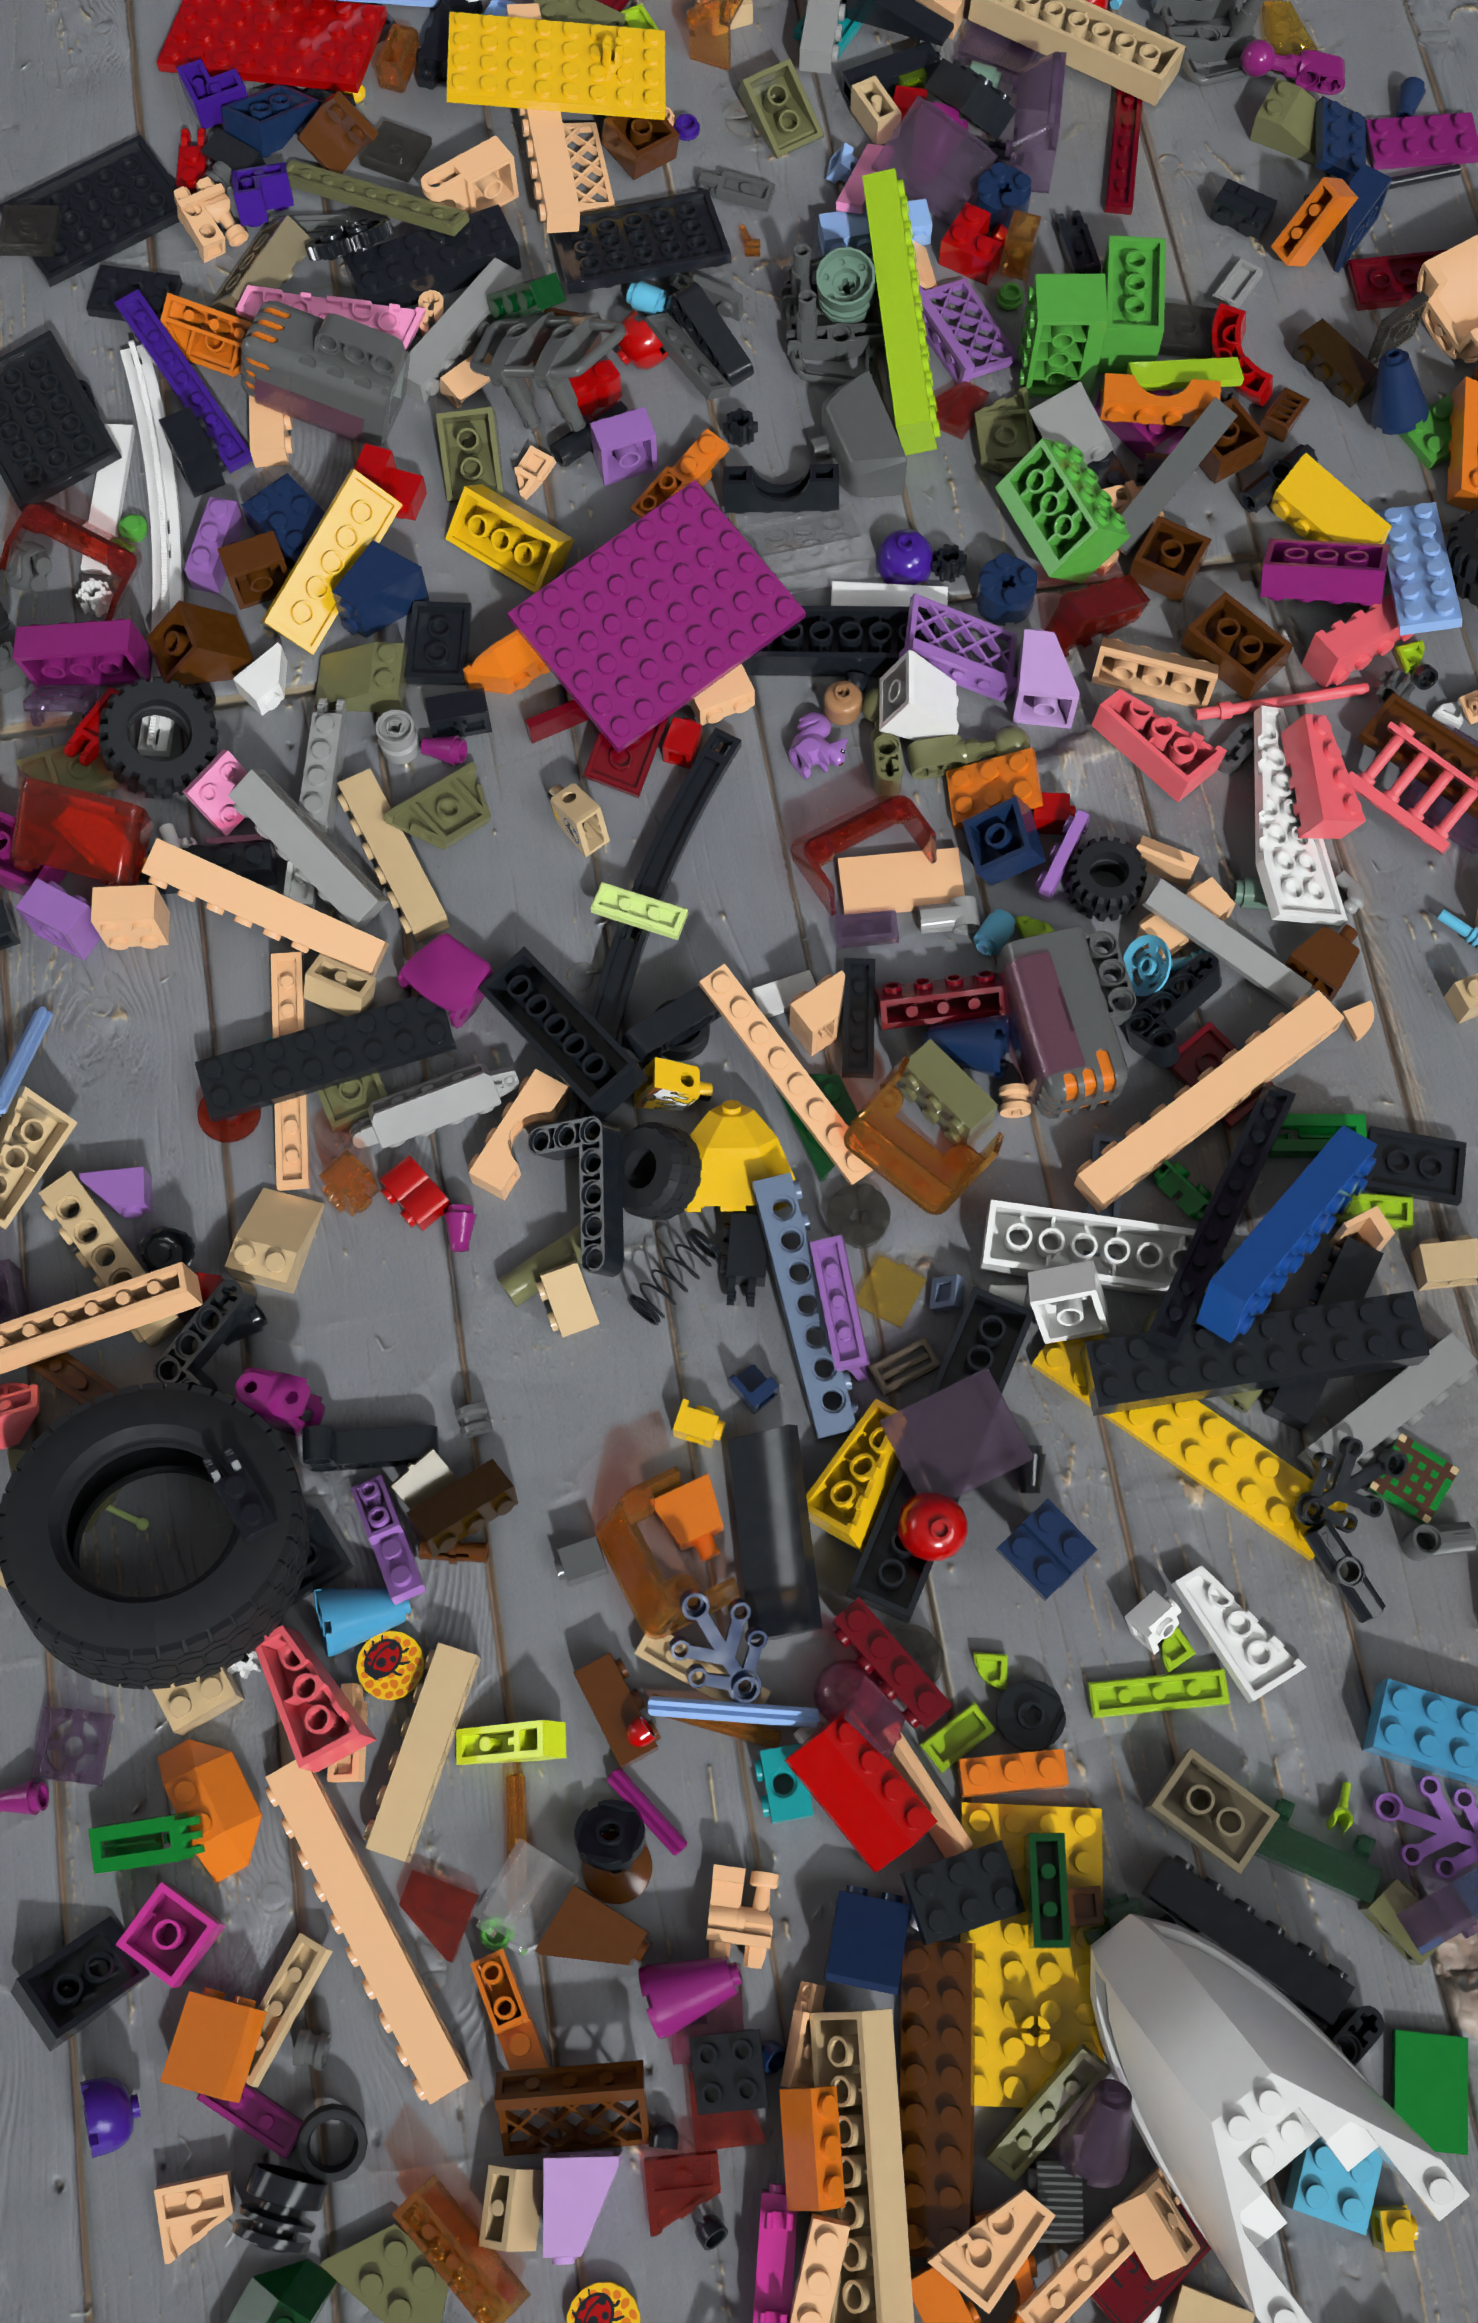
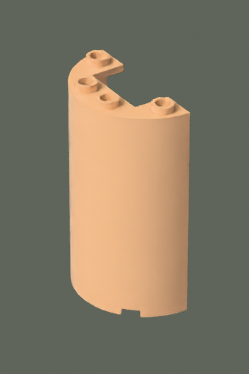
(1452, 304)

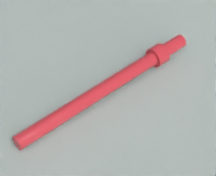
(1226, 709)

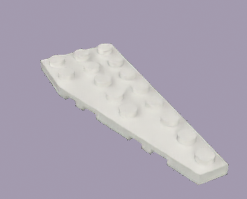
(1290, 868)

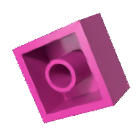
(170, 1935)

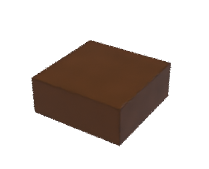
(1085, 1906)

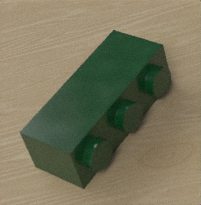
(526, 297)
(1046, 1891)

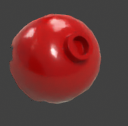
(639, 344)
(932, 1526)

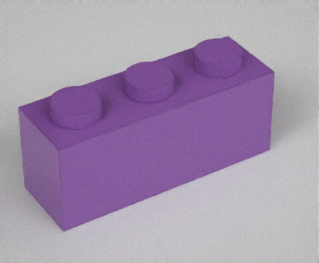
(218, 527)

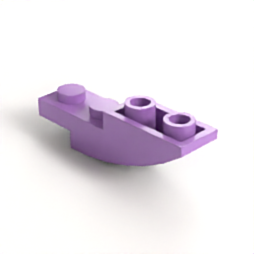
(388, 1539)

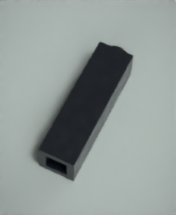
(891, 67)

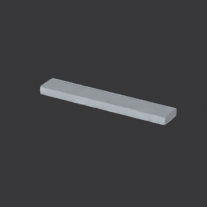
(1226, 944)

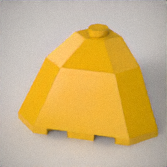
(734, 1153)

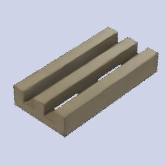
(880, 1379)

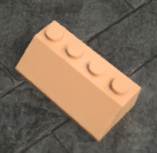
(1155, 673)

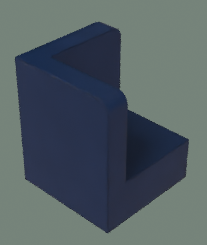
(754, 1388)

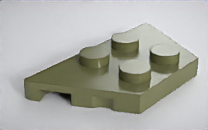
(580, 12)
(1004, 432)
(60, 769)
(444, 810)
(391, 2277)

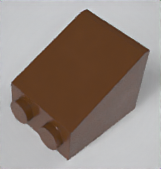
(199, 645)
(593, 1932)

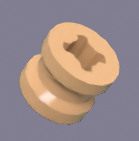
(1014, 1100)

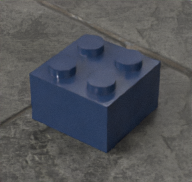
(1003, 841)

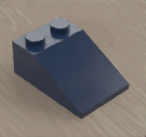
(268, 117)
(1371, 190)

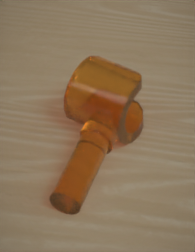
(752, 246)

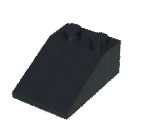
(77, 1983)

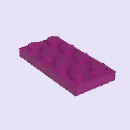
(1422, 141)

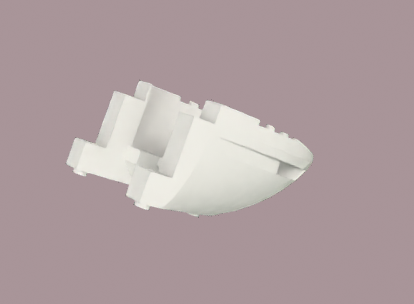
(1234, 2090)

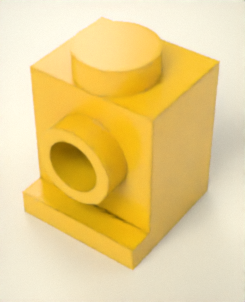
(698, 1425)
(1393, 2228)

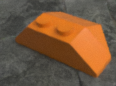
(205, 334)
(505, 666)
(213, 1785)

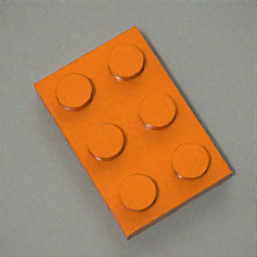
(993, 781)

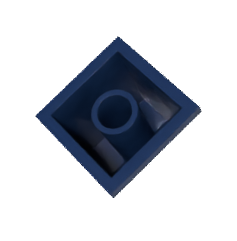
(378, 590)
(867, 1940)

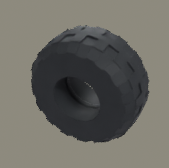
(659, 1171)

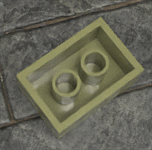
(947, 1095)

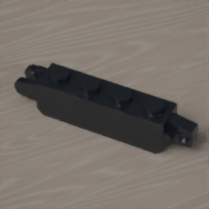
(434, 52)

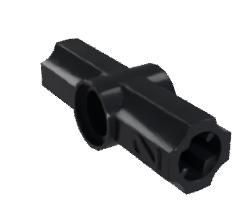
(578, 443)
(1262, 490)
(1356, 1587)

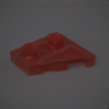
(958, 407)
(439, 1911)
(723, 2129)
(678, 2185)

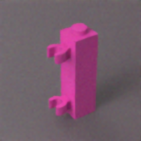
(775, 2257)

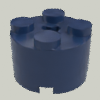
(1001, 192)
(1006, 590)

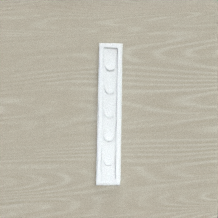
(110, 492)

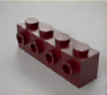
(939, 1000)
(891, 1664)

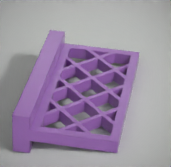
(943, 336)
(965, 672)
(840, 1306)

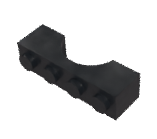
(748, 492)

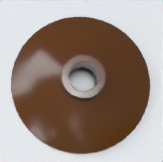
(622, 1886)

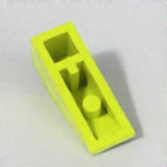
(511, 1742)

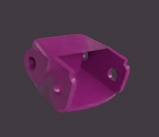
(447, 976)
(279, 1399)

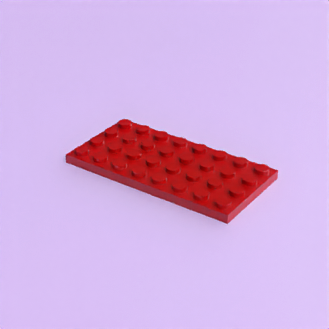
(277, 40)

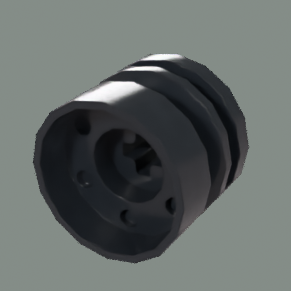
(278, 2215)

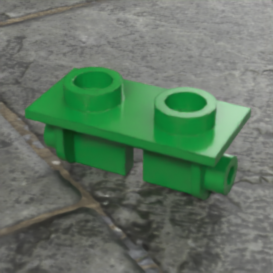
(1176, 1180)

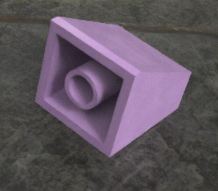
(1045, 683)
(573, 2199)

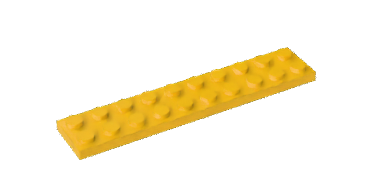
(1203, 1449)

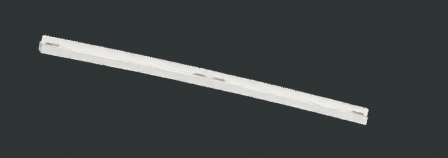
(163, 507)

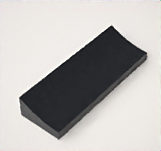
(774, 1532)

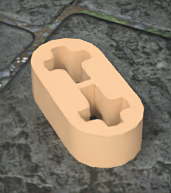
(424, 301)

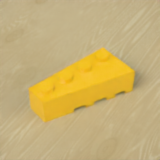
(855, 1481)

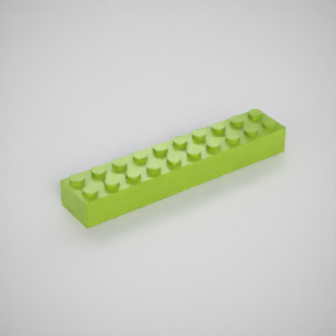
(901, 312)

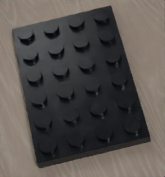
(103, 207)
(642, 242)
(47, 424)

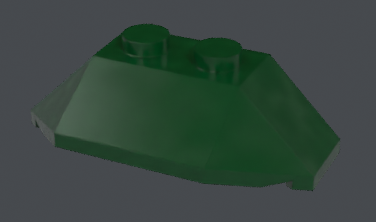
(285, 2295)

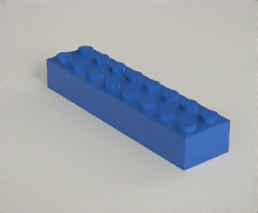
(1286, 1235)

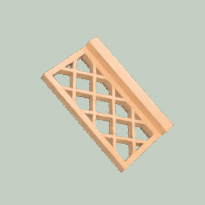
(586, 202)

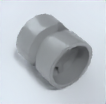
(397, 737)

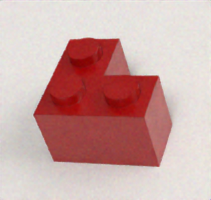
(969, 248)
(406, 487)

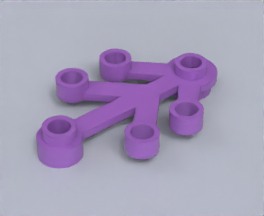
(1445, 1828)

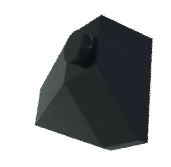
(902, 17)

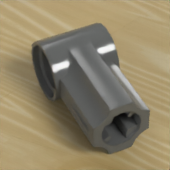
(1440, 1540)

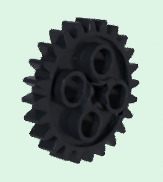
(347, 239)

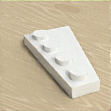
(1245, 1649)

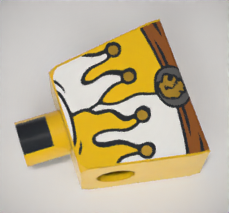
(671, 1086)

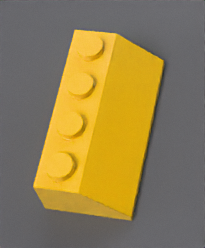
(1325, 508)
(508, 537)

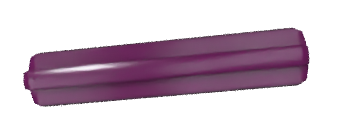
(647, 1811)

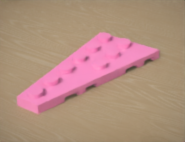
(389, 319)

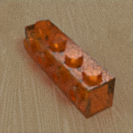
(451, 2246)

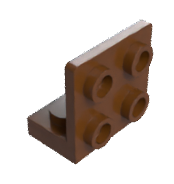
(336, 133)

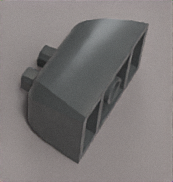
(861, 440)

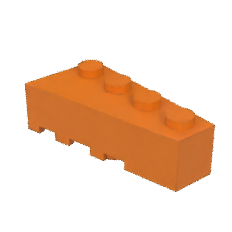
(1463, 468)

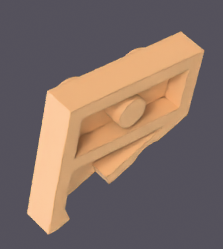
(191, 2210)

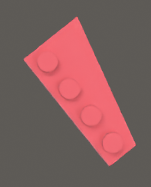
(1352, 644)
(1156, 745)
(1320, 780)
(310, 1703)

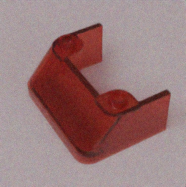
(48, 519)
(820, 845)

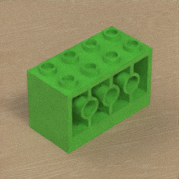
(1134, 301)
(1062, 333)
(1063, 511)

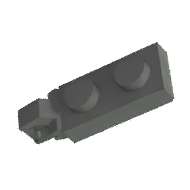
(738, 189)
(726, 301)

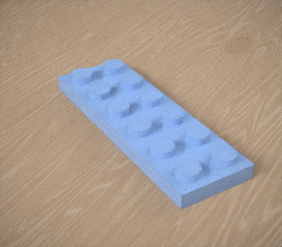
(1420, 570)

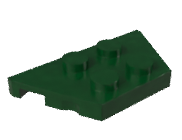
(837, 1095)

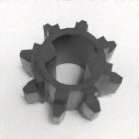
(1396, 682)

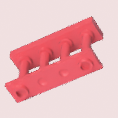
(1413, 817)

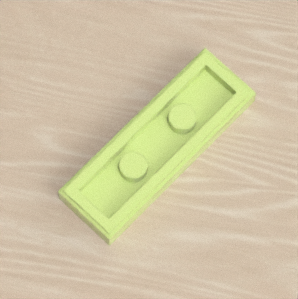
(639, 910)

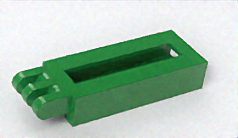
(1313, 1133)
(141, 1843)

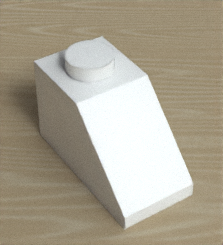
(264, 680)

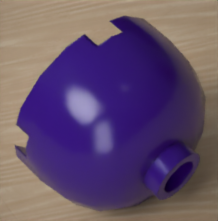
(904, 558)
(108, 2114)

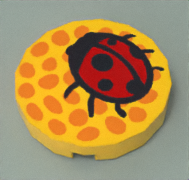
(390, 1666)
(604, 2304)

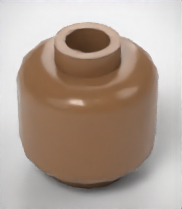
(842, 703)

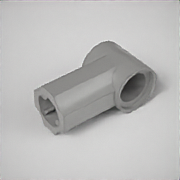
(958, 916)

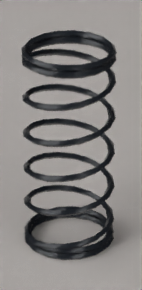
(648, 1311)

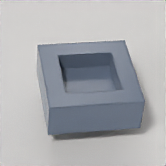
(947, 1293)

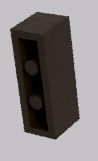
(1335, 362)
(463, 1508)

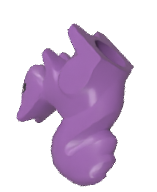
(811, 747)

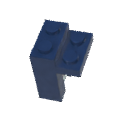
(1046, 1549)

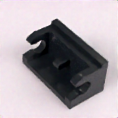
(231, 151)
(459, 714)

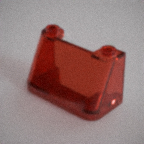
(79, 833)

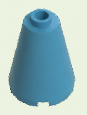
(355, 1616)

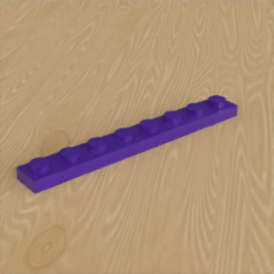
(183, 378)

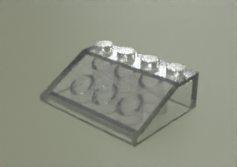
(814, 548)

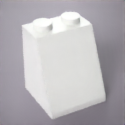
(917, 700)

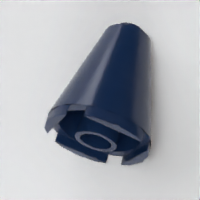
(1397, 395)
(974, 1043)

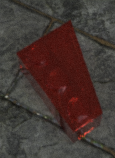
(1096, 610)

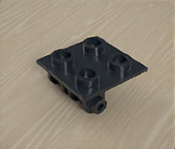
(729, 2072)

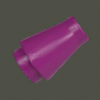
(447, 749)
(460, 1225)
(25, 1798)

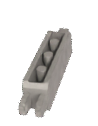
(324, 765)
(433, 1105)

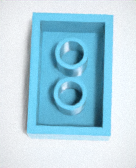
(1329, 2192)

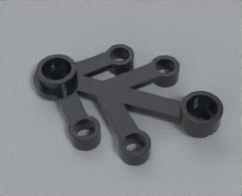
(1344, 1485)

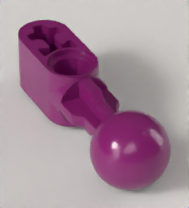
(1309, 69)

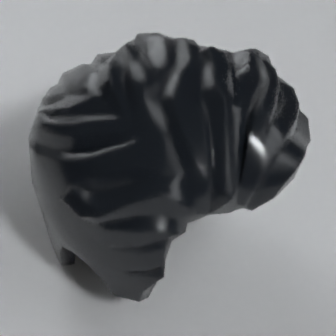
(165, 1247)

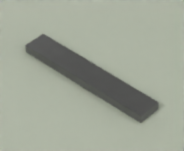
(1175, 470)

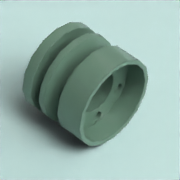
(841, 271)

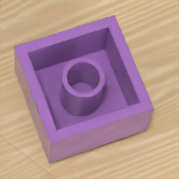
(624, 446)
(59, 918)

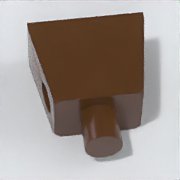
(1326, 959)

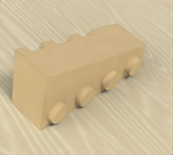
(28, 1143)

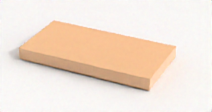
(899, 881)

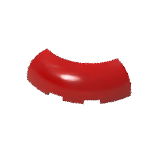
(1227, 336)

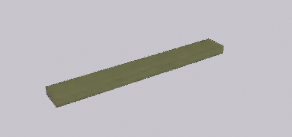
(376, 198)

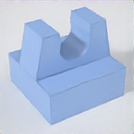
(841, 164)

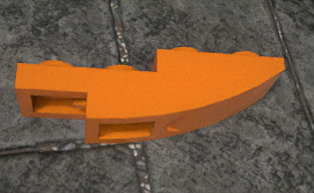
(693, 465)
(509, 2012)

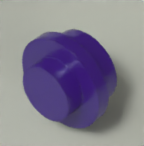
(687, 127)

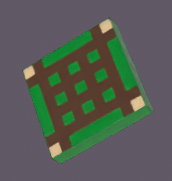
(1421, 1486)

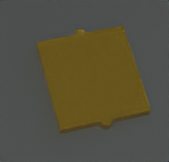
(890, 1291)

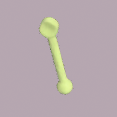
(141, 1523)

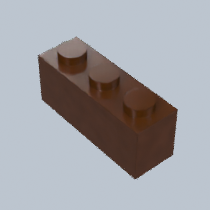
(614, 1706)

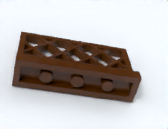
(572, 2089)

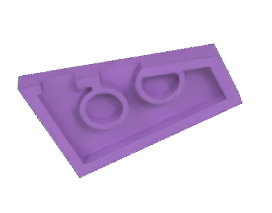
(1049, 881)

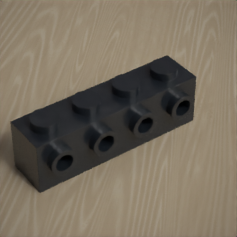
(250, 860)

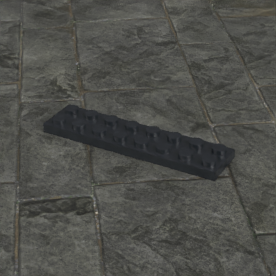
(323, 1056)

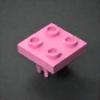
(211, 791)

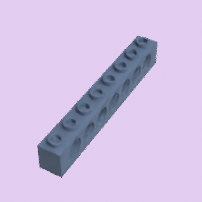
(784, 1190)

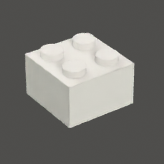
(1068, 1302)

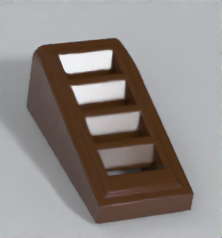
(1277, 428)

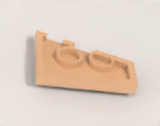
(993, 2249)

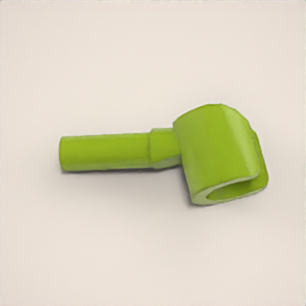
(1342, 1813)

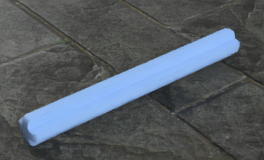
(23, 1056)
(733, 1711)

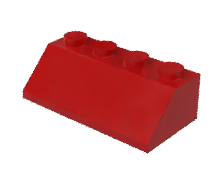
(861, 1792)

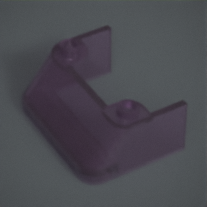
(1037, 119)

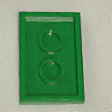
(1432, 2087)

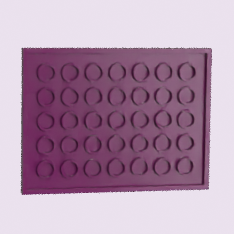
(656, 616)

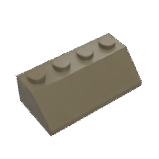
(265, 263)

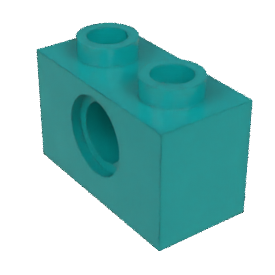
(782, 1807)

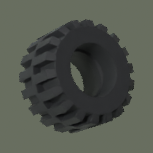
(1108, 857)

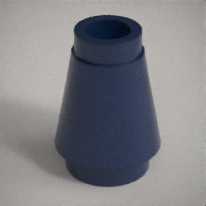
(1410, 96)

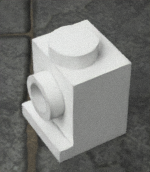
(1153, 1620)

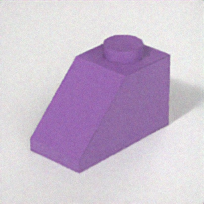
(123, 1190)

